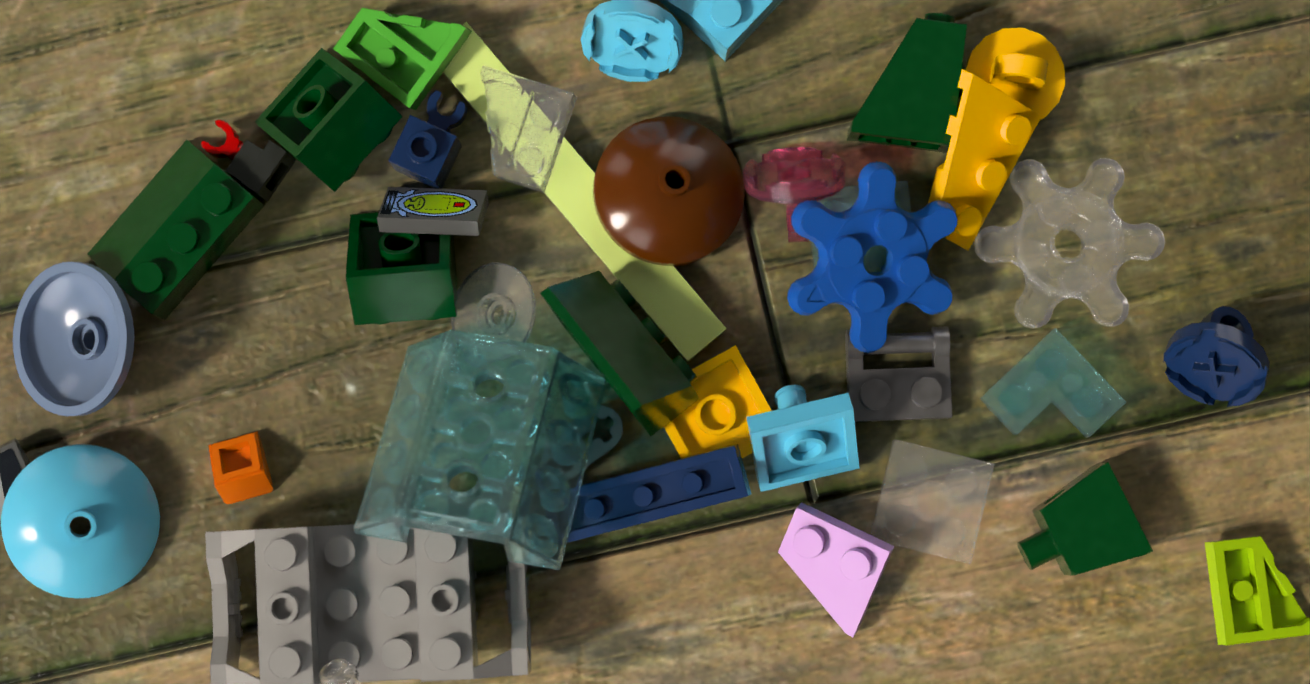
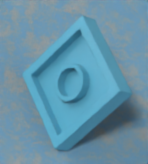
(803, 438)

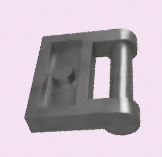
(902, 391)

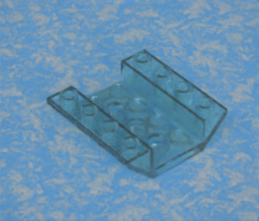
(521, 445)

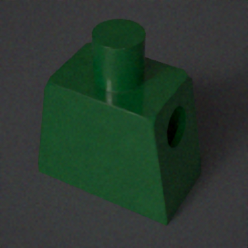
(1085, 525)

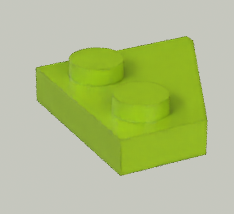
(1250, 594)

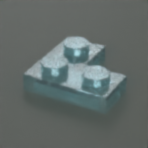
(1053, 374)

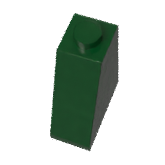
(916, 89)

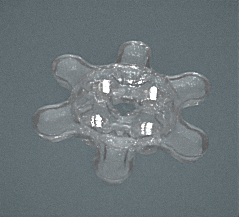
(1103, 236)

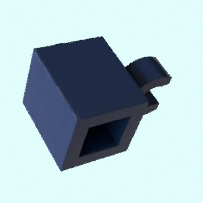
(427, 148)

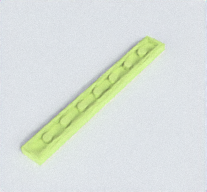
(656, 288)

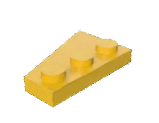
(981, 154)

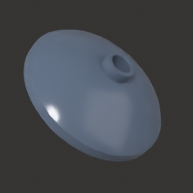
(73, 339)

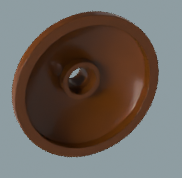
(648, 215)

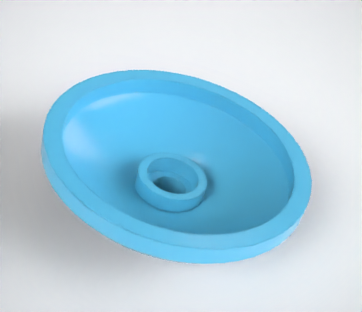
(73, 484)

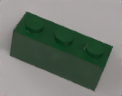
(174, 230)
(624, 348)

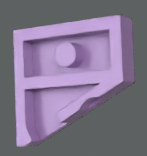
(835, 563)

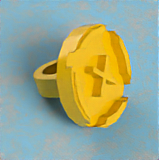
(1021, 67)

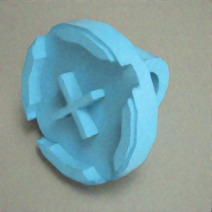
(632, 39)

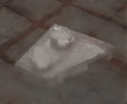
(525, 126)

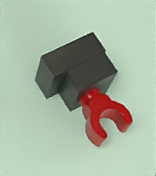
(250, 165)

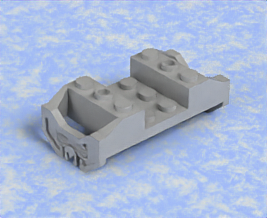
(359, 599)

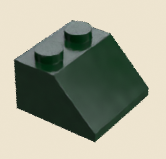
(329, 119)
(399, 274)

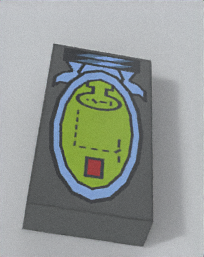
(433, 211)

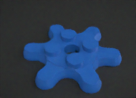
(845, 239)

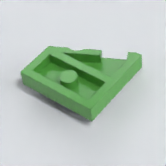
(401, 51)

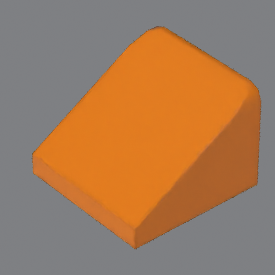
(240, 468)

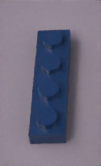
(659, 492)

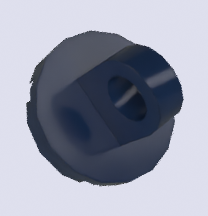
(1217, 359)

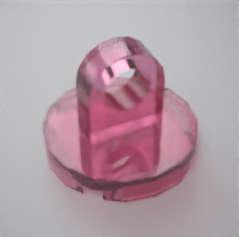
(792, 177)

